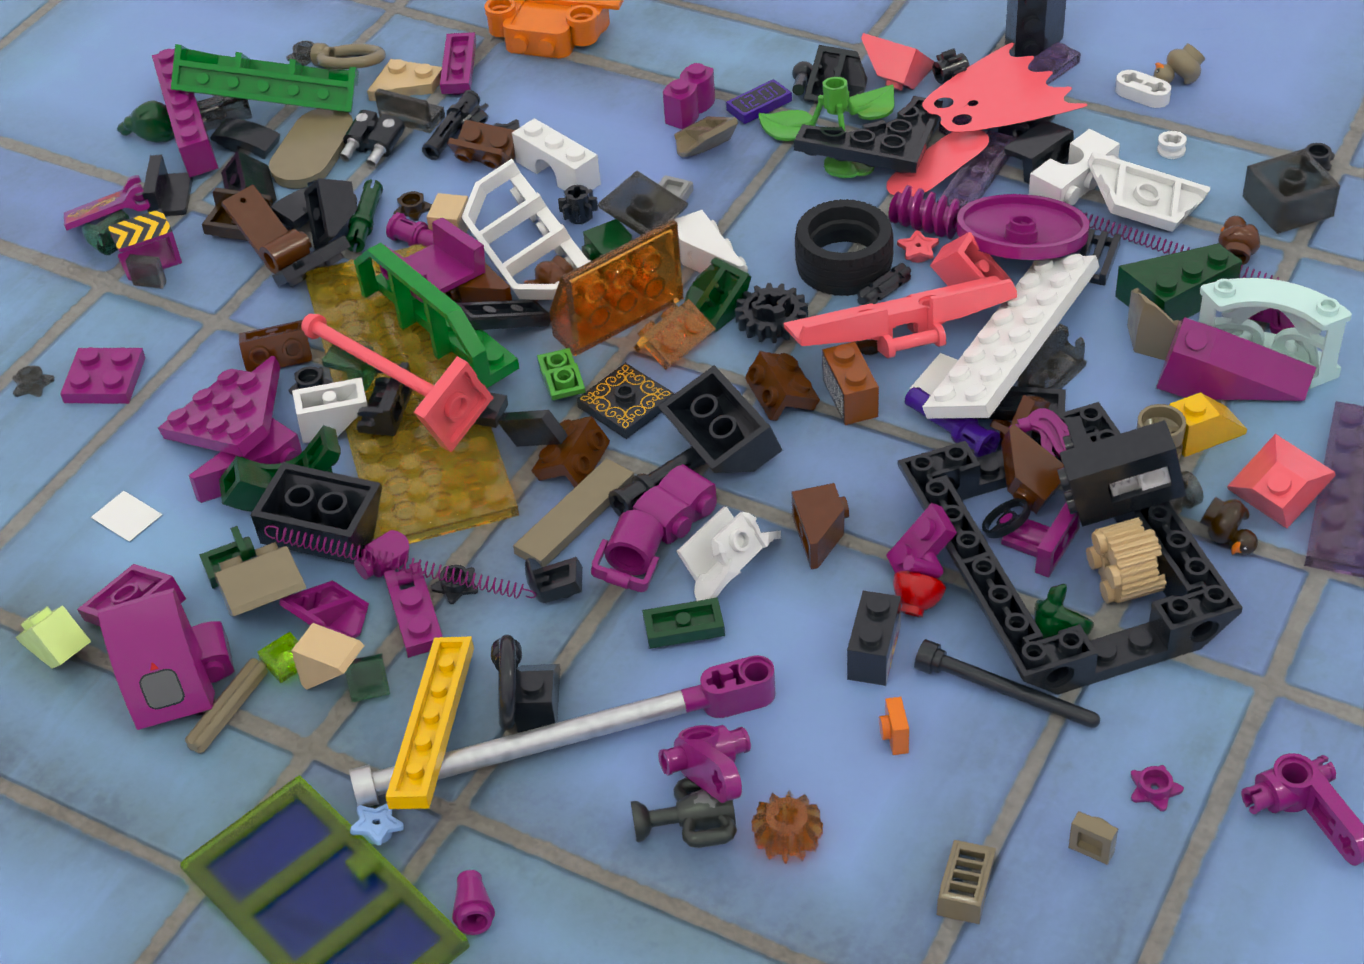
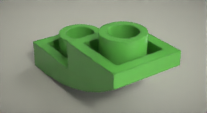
(560, 374)

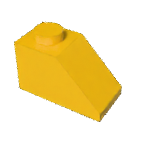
(1206, 423)

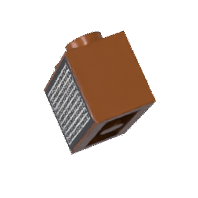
(850, 383)

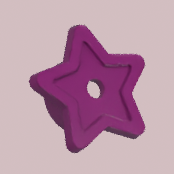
(1154, 776)

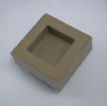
(1093, 837)

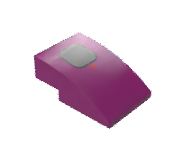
(156, 659)

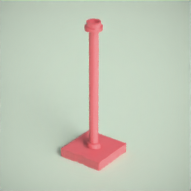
(448, 405)

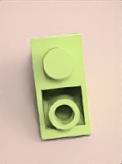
(52, 636)

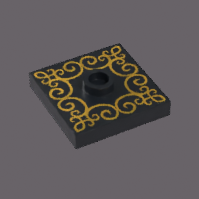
(624, 400)

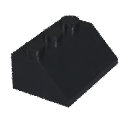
(1034, 25)
(721, 424)
(319, 505)

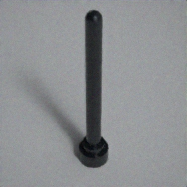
(933, 658)

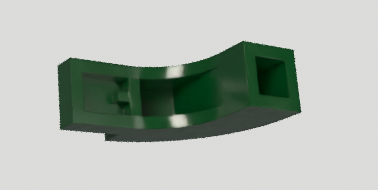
(247, 480)

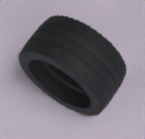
(843, 222)

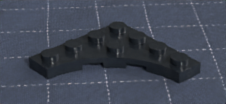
(878, 144)

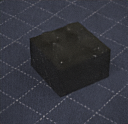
(1291, 191)

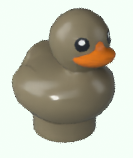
(1184, 62)

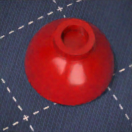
(917, 592)

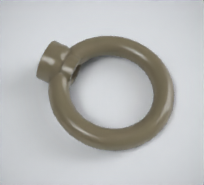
(328, 56)

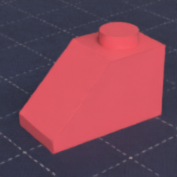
(962, 262)

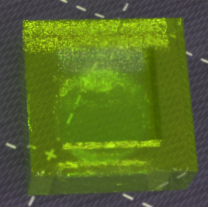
(279, 657)

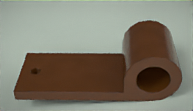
(265, 231)

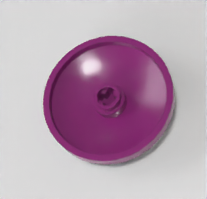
(1024, 226)

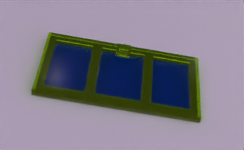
(316, 891)

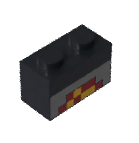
(874, 638)

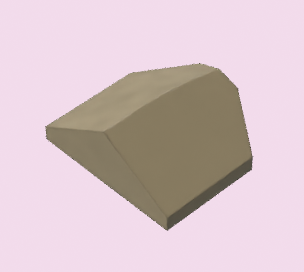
(704, 135)
(1149, 327)

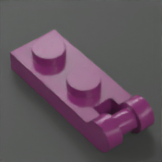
(413, 610)

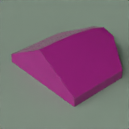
(329, 607)

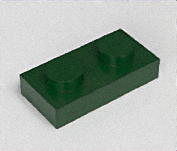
(683, 623)

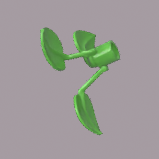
(836, 99)

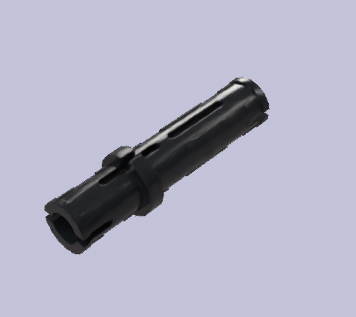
(455, 114)

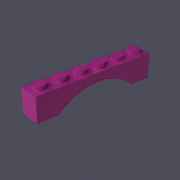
(185, 119)

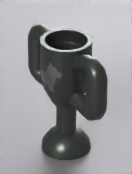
(693, 811)

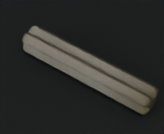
(226, 705)

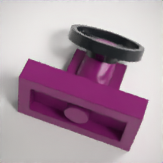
(1033, 537)

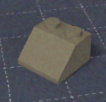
(258, 579)

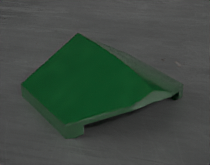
(717, 291)

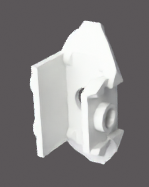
(722, 550)

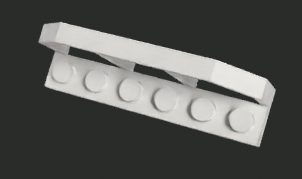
(530, 206)

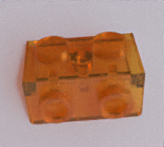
(675, 334)

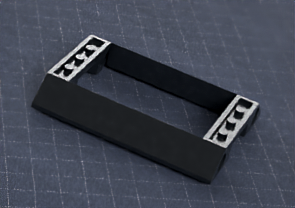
(1185, 621)

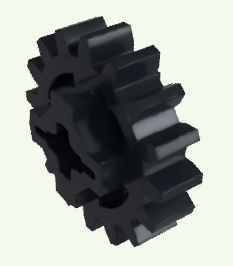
(767, 310)

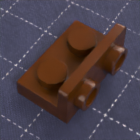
(483, 144)
(283, 341)

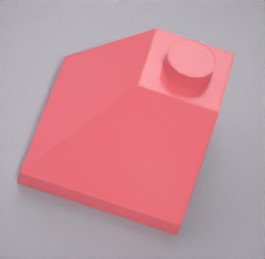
(896, 62)
(1281, 481)

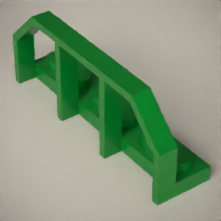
(263, 80)
(438, 315)

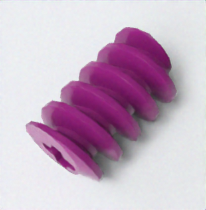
(924, 213)

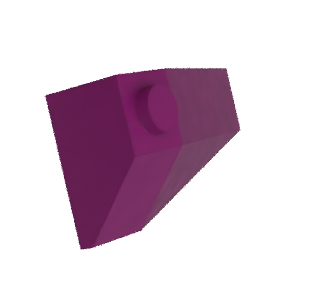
(1230, 367)

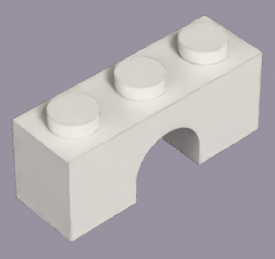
(541, 146)
(1074, 179)

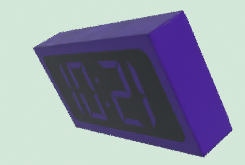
(759, 100)

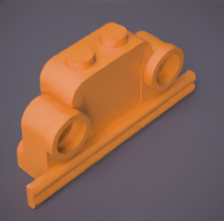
(548, 26)

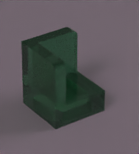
(354, 367)

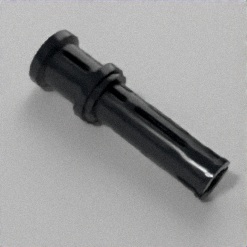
(625, 498)

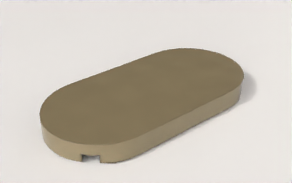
(310, 148)

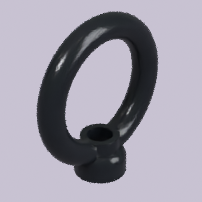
(506, 655)

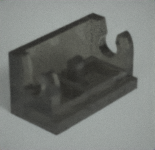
(1054, 362)

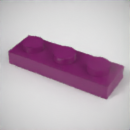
(458, 63)

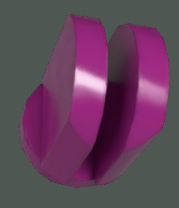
(391, 542)

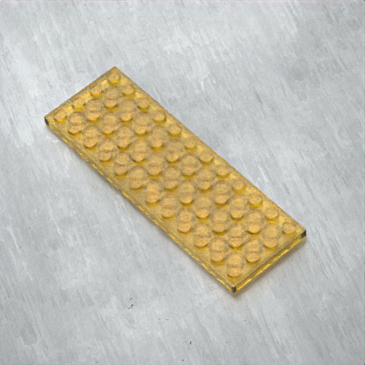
(422, 484)

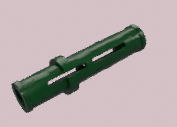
(362, 221)

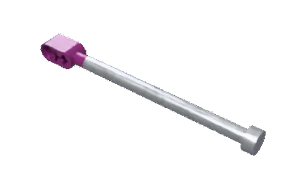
(723, 692)

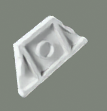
(1145, 193)

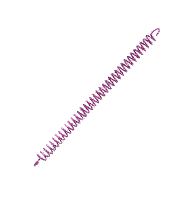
(1168, 250)
(397, 565)

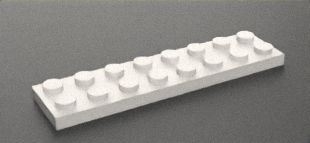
(1011, 338)

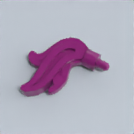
(1048, 426)

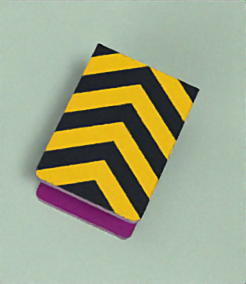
(146, 236)

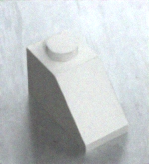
(328, 405)

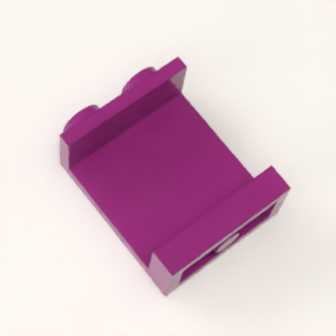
(449, 260)

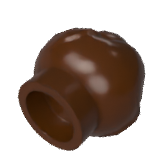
(1239, 238)
(550, 271)

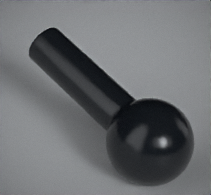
(801, 74)

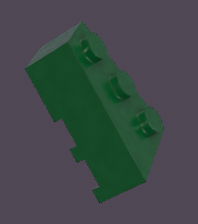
(1176, 278)

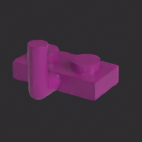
(922, 543)

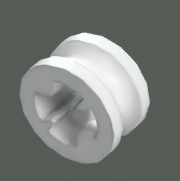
(1172, 144)

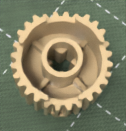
(1126, 561)

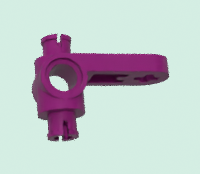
(707, 758)
(1304, 784)

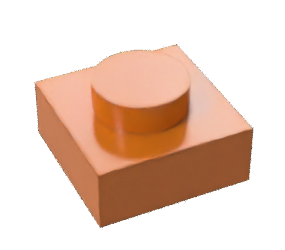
(895, 726)

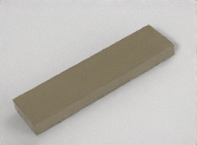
(572, 513)

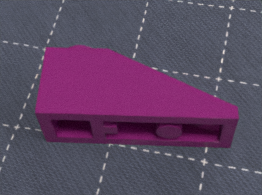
(277, 448)

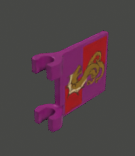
(126, 198)

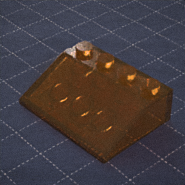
(618, 289)

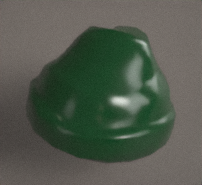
(148, 122)
(1053, 616)

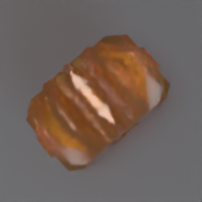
(787, 826)

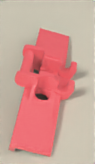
(920, 311)

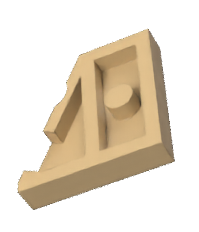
(406, 78)

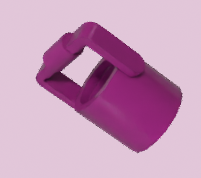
(630, 551)

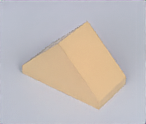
(323, 655)

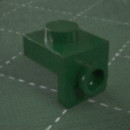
(212, 558)

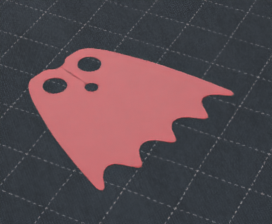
(1004, 93)

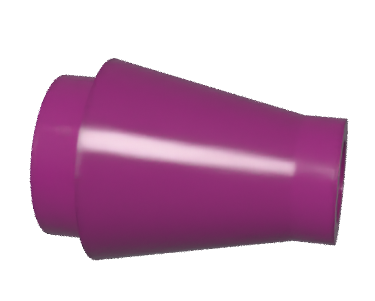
(472, 905)

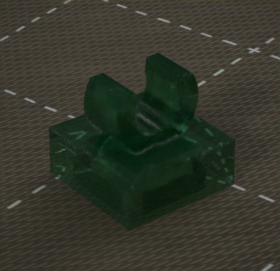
(367, 678)

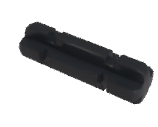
(884, 284)

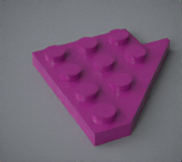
(230, 413)

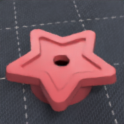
(918, 247)

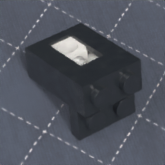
(1118, 471)

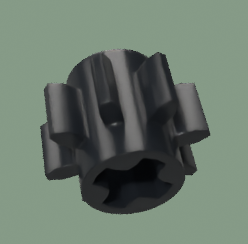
(949, 65)
(578, 204)

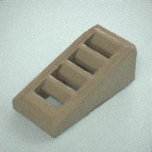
(962, 906)

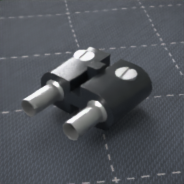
(372, 133)

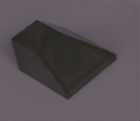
(642, 204)

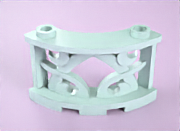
(1304, 307)

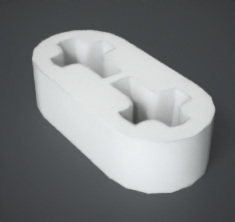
(1143, 88)

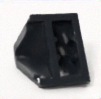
(835, 63)

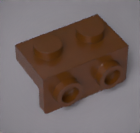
(780, 383)
(576, 454)

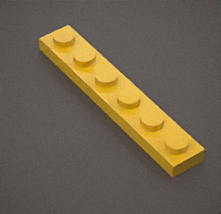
(430, 724)

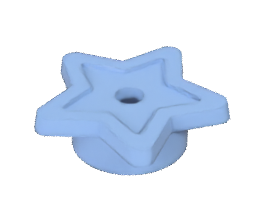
(376, 833)

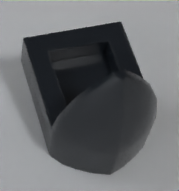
(554, 580)

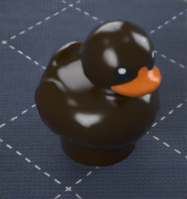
(1223, 523)

